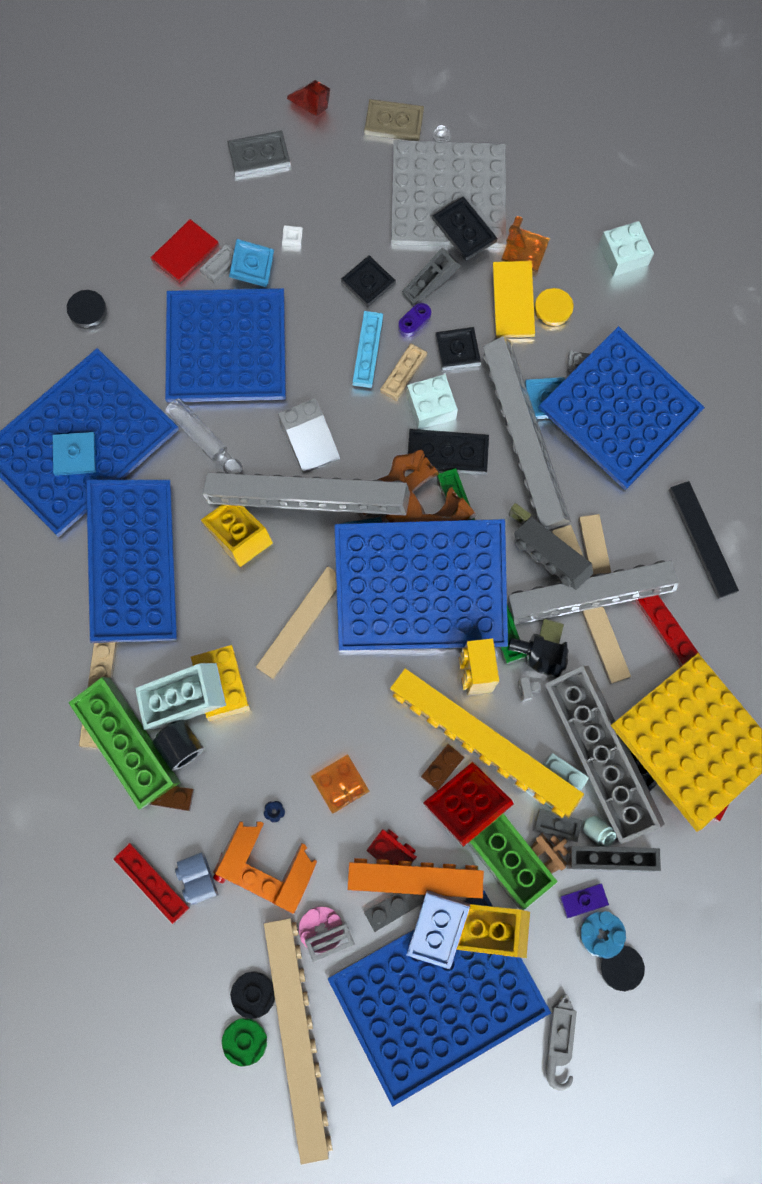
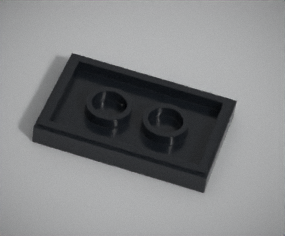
(464, 228)

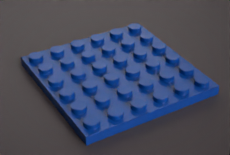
(225, 345)
(621, 407)

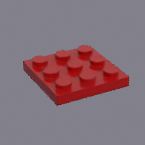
(468, 803)

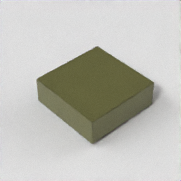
(519, 514)
(551, 631)

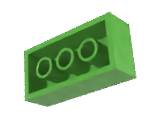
(512, 862)

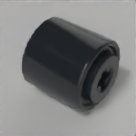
(177, 745)

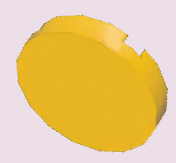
(553, 306)

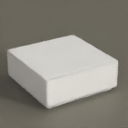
(292, 236)

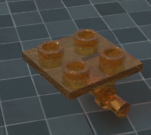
(524, 245)
(340, 784)

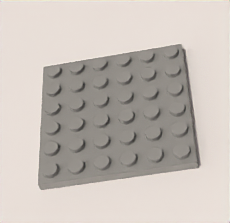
(436, 175)

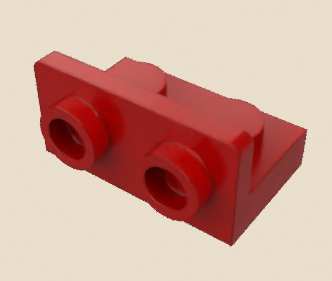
(388, 848)

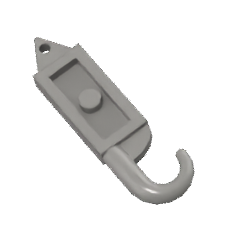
(561, 1041)

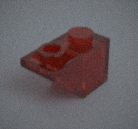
(311, 97)

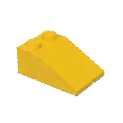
(237, 532)
(496, 931)

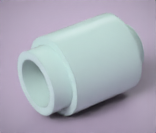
(599, 831)

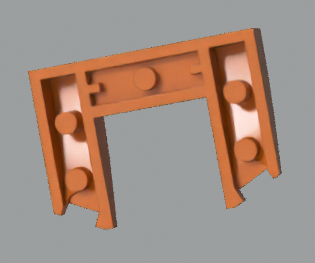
(234, 868)

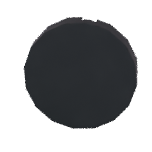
(86, 308)
(624, 970)
(252, 995)

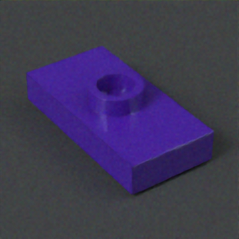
(584, 900)

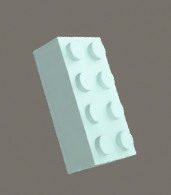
(180, 696)

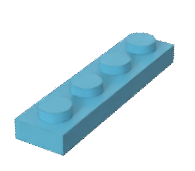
(368, 349)

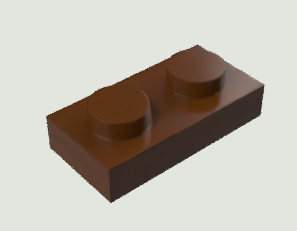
(442, 767)
(176, 798)

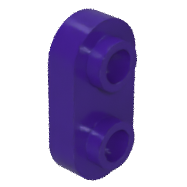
(416, 319)

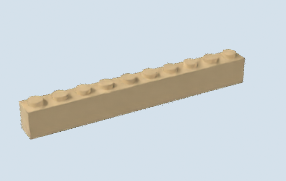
(296, 1041)

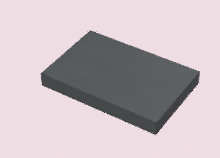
(258, 153)

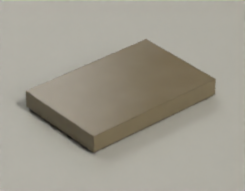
(394, 120)

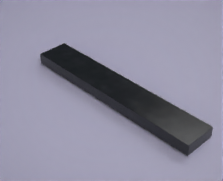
(704, 540)

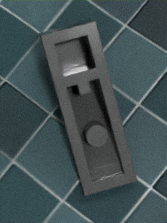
(432, 276)

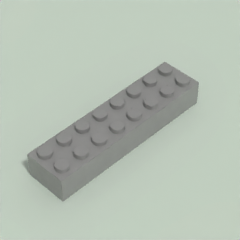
(604, 755)

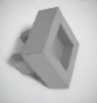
(527, 688)

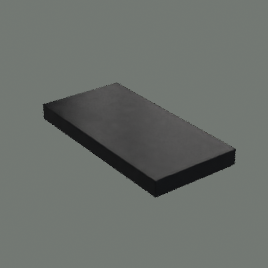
(452, 450)

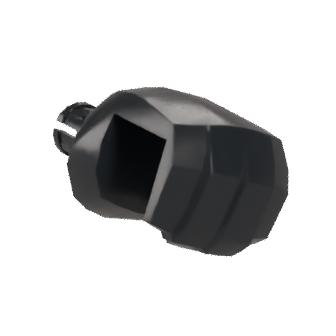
(542, 655)

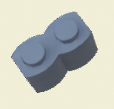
(196, 879)

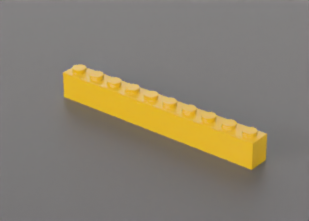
(487, 743)

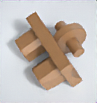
(543, 845)

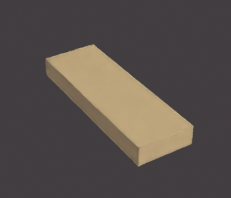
(403, 372)
(594, 543)

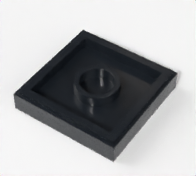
(368, 281)
(458, 348)

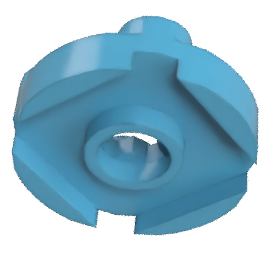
(616, 935)

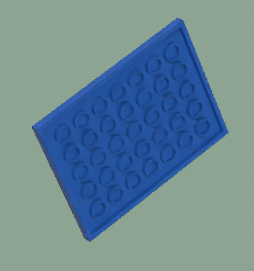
(87, 399)
(421, 584)
(433, 1019)

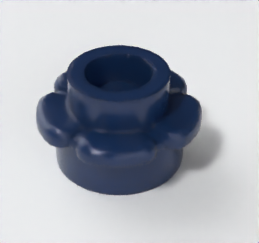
(280, 811)

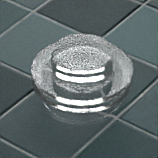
(442, 134)

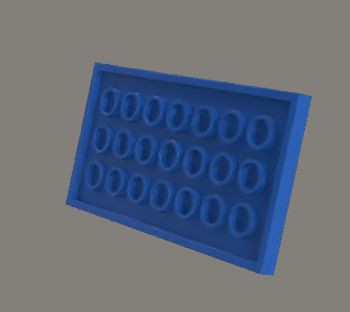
(130, 561)

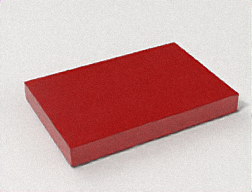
(184, 251)

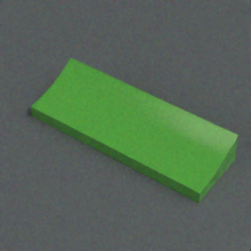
(123, 742)

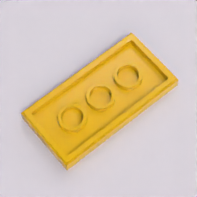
(513, 299)

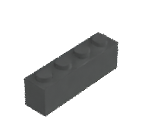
(553, 554)
(613, 858)

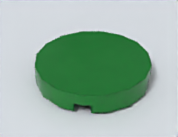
(244, 1042)

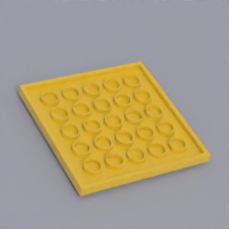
(694, 741)

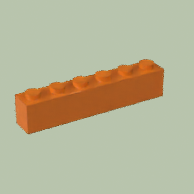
(414, 879)

